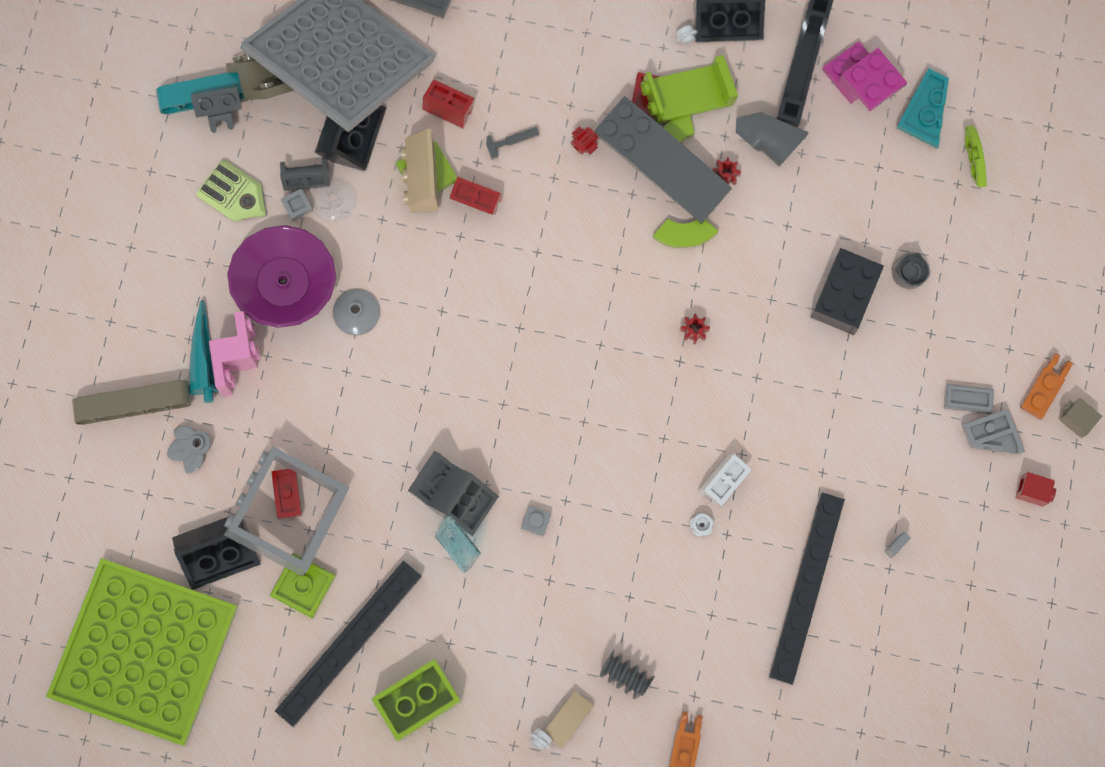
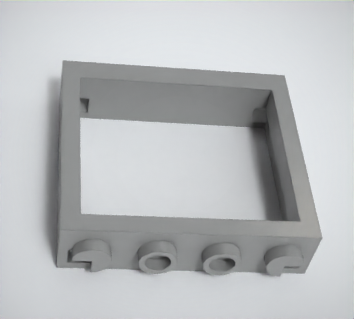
(262, 547)

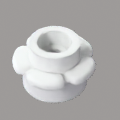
(686, 34)
(702, 518)
(540, 739)

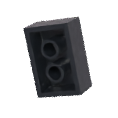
(847, 291)

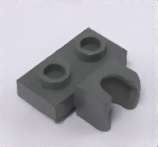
(217, 105)

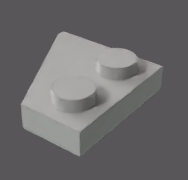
(994, 434)

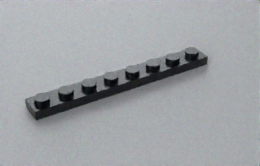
(806, 589)
(348, 644)

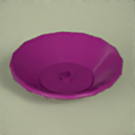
(278, 255)

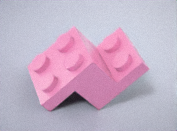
(234, 354)

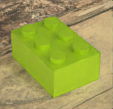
(416, 700)

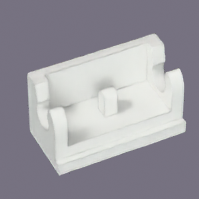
(725, 479)

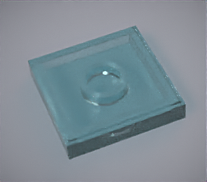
(457, 544)

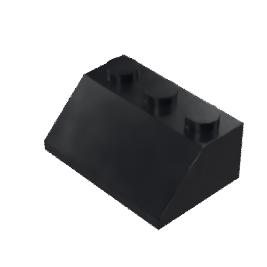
(729, 20)
(351, 147)
(210, 555)

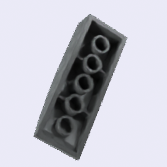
(662, 159)

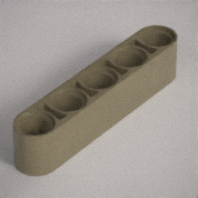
(131, 402)

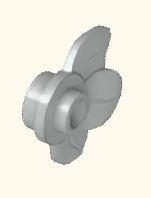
(185, 447)

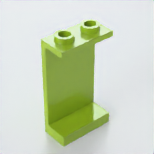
(690, 91)

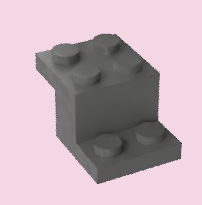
(453, 492)

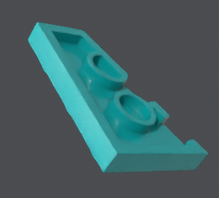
(925, 111)

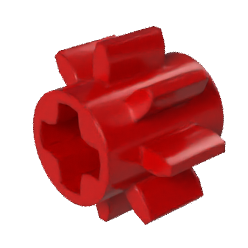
(584, 140)
(727, 166)
(699, 325)

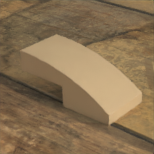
(568, 719)

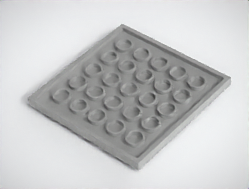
(338, 56)

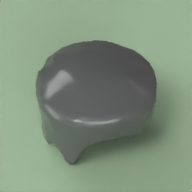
(911, 270)

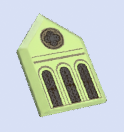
(233, 193)

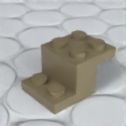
(255, 79)

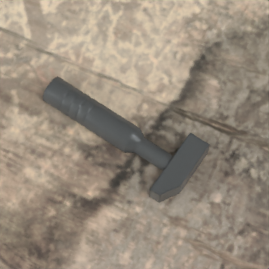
(510, 140)

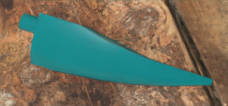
(201, 369)

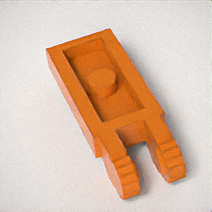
(1045, 388)
(685, 743)

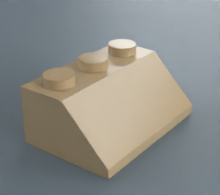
(420, 172)

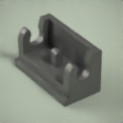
(305, 176)

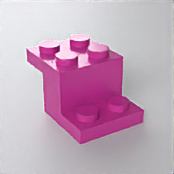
(864, 76)

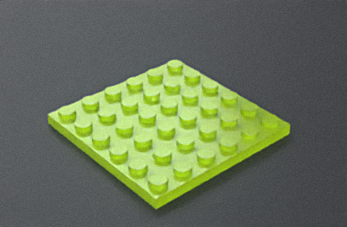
(142, 652)

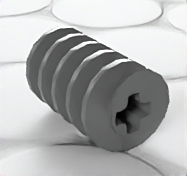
(626, 675)

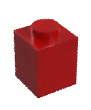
(1036, 489)

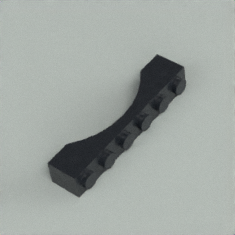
(804, 61)

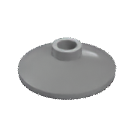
(363, 320)

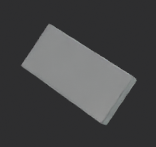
(968, 398)

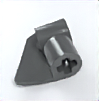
(770, 135)

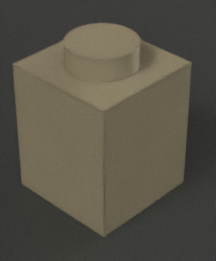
(1079, 417)

